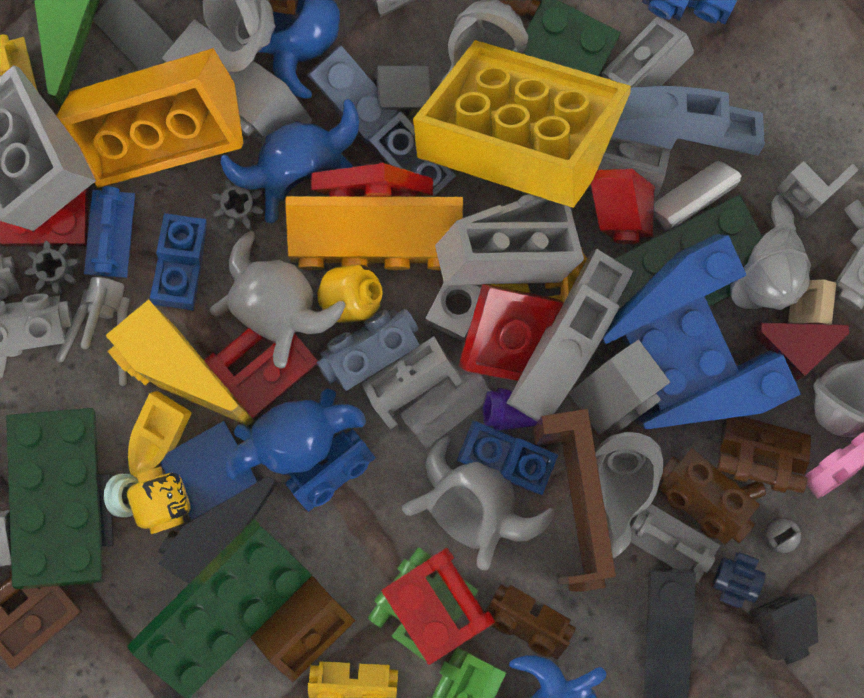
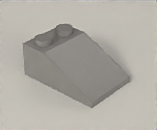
(38, 156)

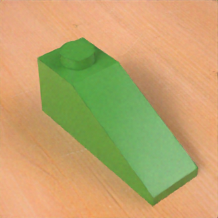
(63, 34)

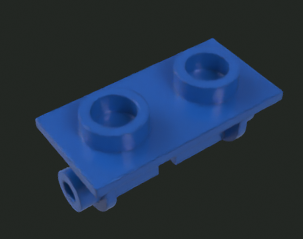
(109, 233)
(346, 461)

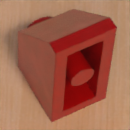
(623, 204)

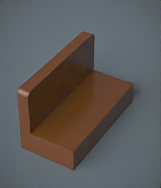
(302, 629)

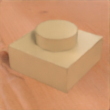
(815, 304)

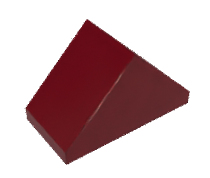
(801, 343)

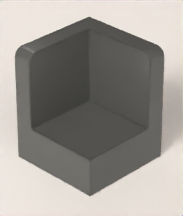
(402, 88)

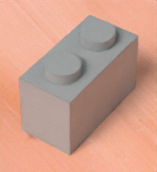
(619, 387)

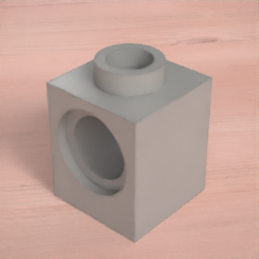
(447, 322)

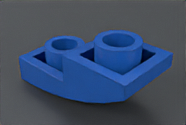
(707, 10)
(178, 261)
(515, 458)

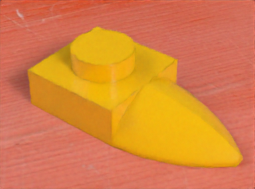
(156, 432)

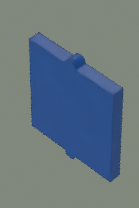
(203, 469)

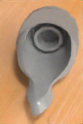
(489, 23)
(239, 29)
(776, 267)
(840, 399)
(629, 480)

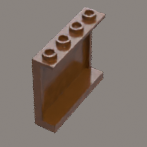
(576, 436)

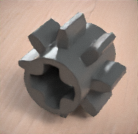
(226, 210)
(42, 262)

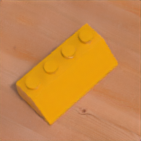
(155, 118)
(368, 230)

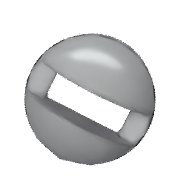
(778, 527)

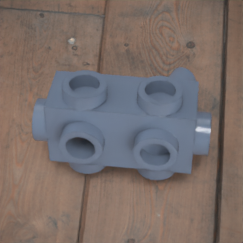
(369, 349)

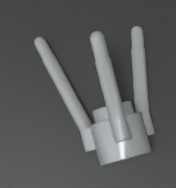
(100, 300)

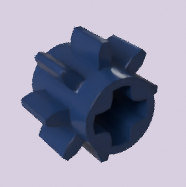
(738, 579)

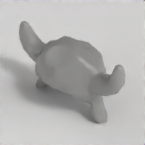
(272, 300)
(474, 505)

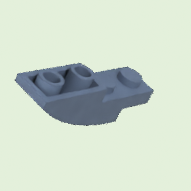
(693, 114)
(383, 131)

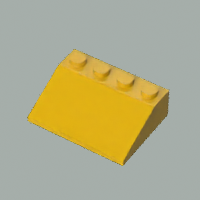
(520, 122)
(158, 353)

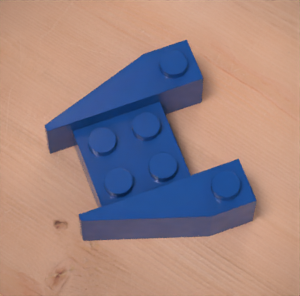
(687, 345)

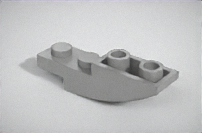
(572, 337)

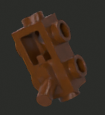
(711, 497)

